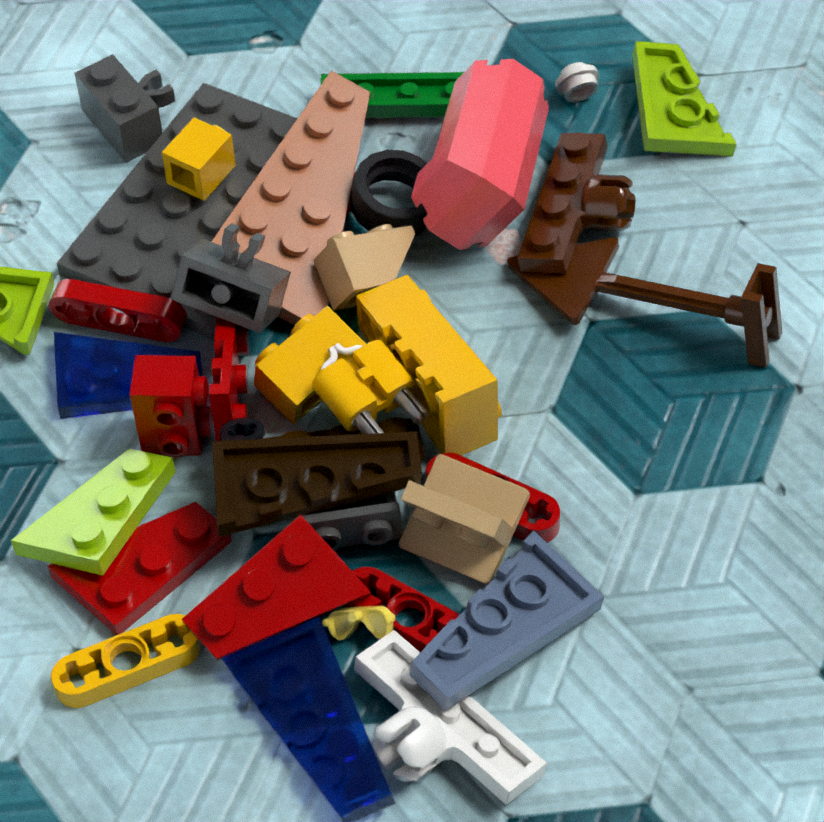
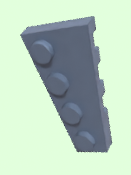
(514, 616)

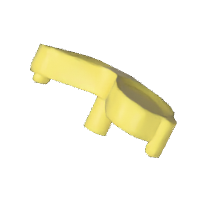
(345, 621)

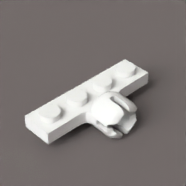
(428, 735)

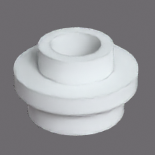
(577, 81)

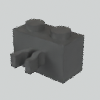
(122, 107)
(231, 282)

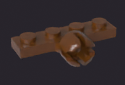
(572, 201)

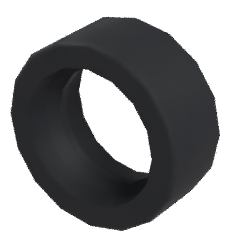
(386, 166)

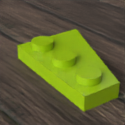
(672, 106)
(99, 516)

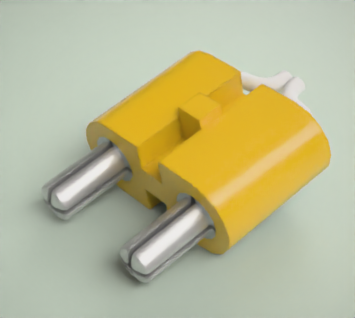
(366, 386)

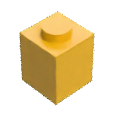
(199, 158)

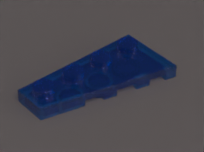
(313, 713)

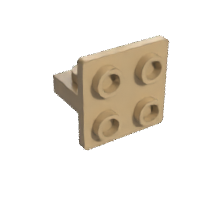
(462, 518)

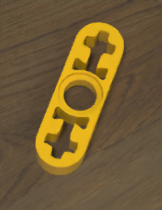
(116, 681)

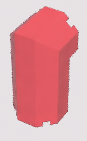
(483, 154)

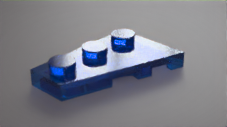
(98, 372)

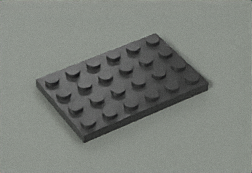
(150, 224)

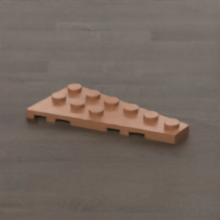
(305, 192)

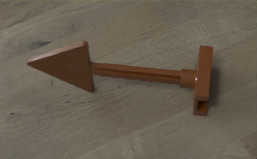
(587, 274)

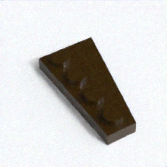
(297, 476)

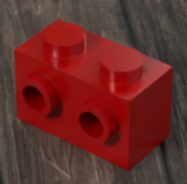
(170, 405)

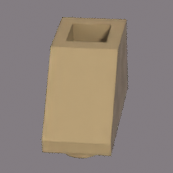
(361, 262)

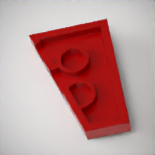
(228, 375)
(146, 568)
(275, 590)

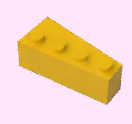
(449, 375)

